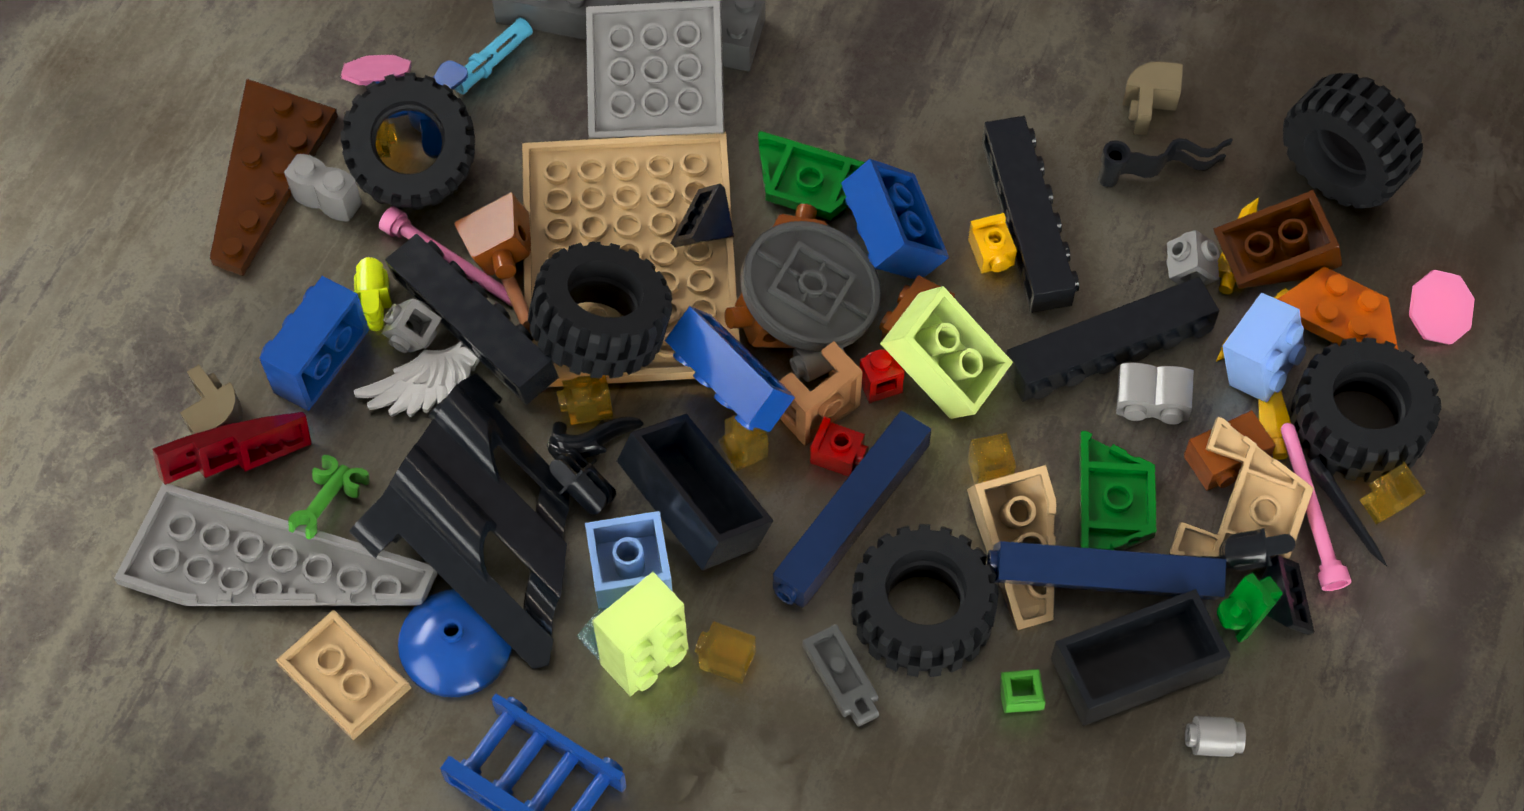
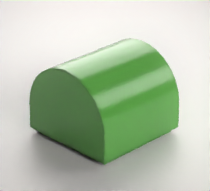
(1021, 691)

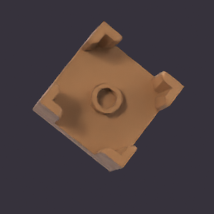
(833, 398)

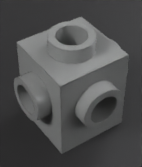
(1192, 257)
(420, 323)

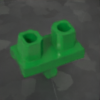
(1248, 605)

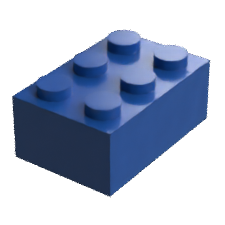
(894, 220)
(314, 343)

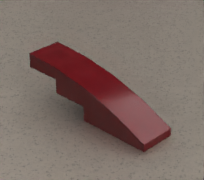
(240, 443)

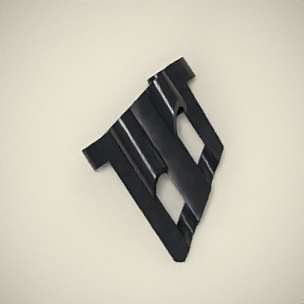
(453, 496)

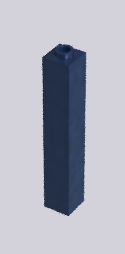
(851, 510)
(1107, 570)

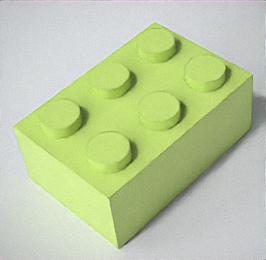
(946, 353)
(641, 634)

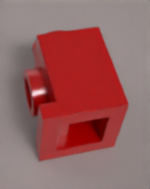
(879, 368)
(837, 458)

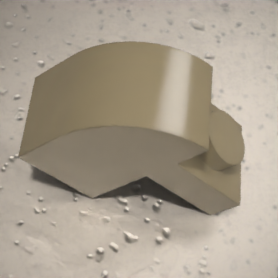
(1152, 87)
(218, 403)

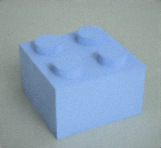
(1264, 347)
(625, 553)

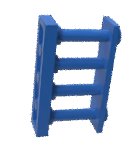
(498, 794)

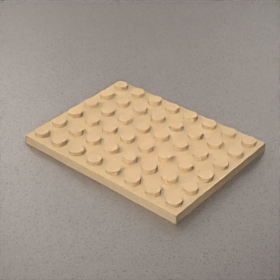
(636, 198)

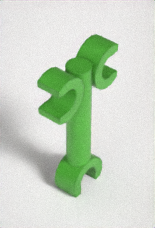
(333, 479)

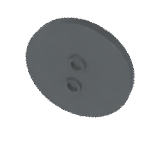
(810, 285)

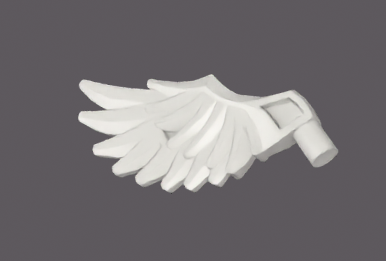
(421, 381)

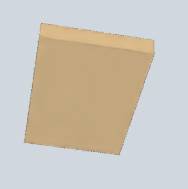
(343, 674)

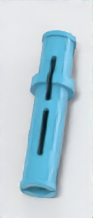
(516, 32)

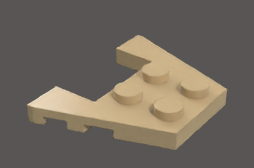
(1262, 497)

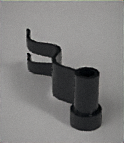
(1119, 160)

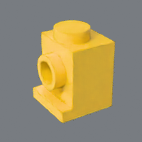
(992, 243)

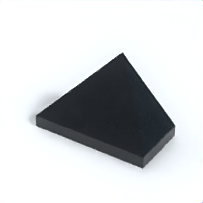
(706, 218)
(1292, 607)

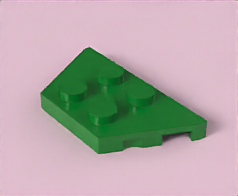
(804, 175)
(1114, 496)

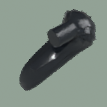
(592, 441)

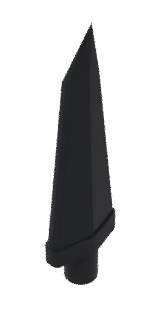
(1329, 485)

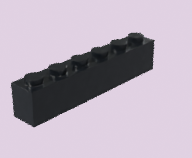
(1029, 214)
(473, 319)
(1112, 339)

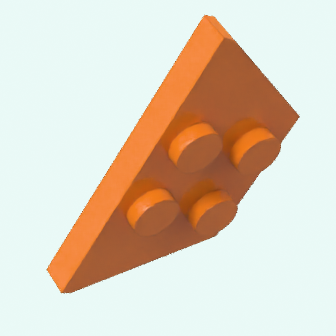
(1341, 308)

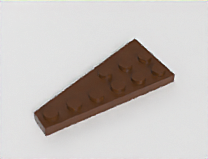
(267, 138)

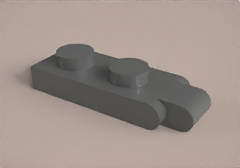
(842, 675)

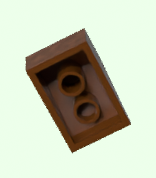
(1280, 243)

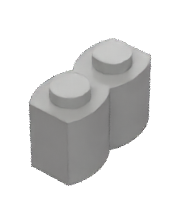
(323, 187)
(1154, 392)

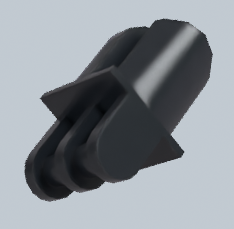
(582, 481)
(1253, 549)

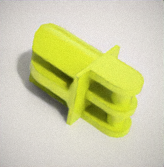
(373, 289)

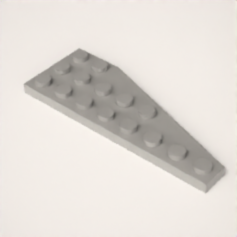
(230, 555)

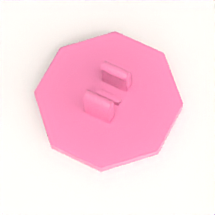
(374, 68)
(1441, 307)

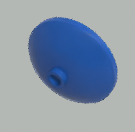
(450, 663)

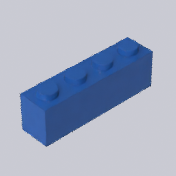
(729, 370)

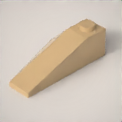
(1020, 511)

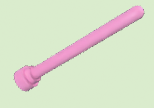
(395, 223)
(1332, 572)

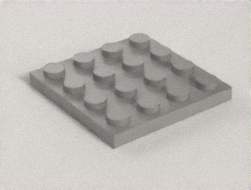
(655, 69)

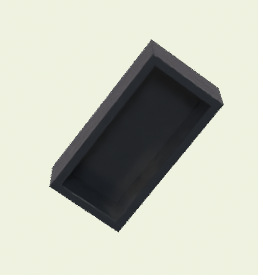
(694, 491)
(1139, 657)

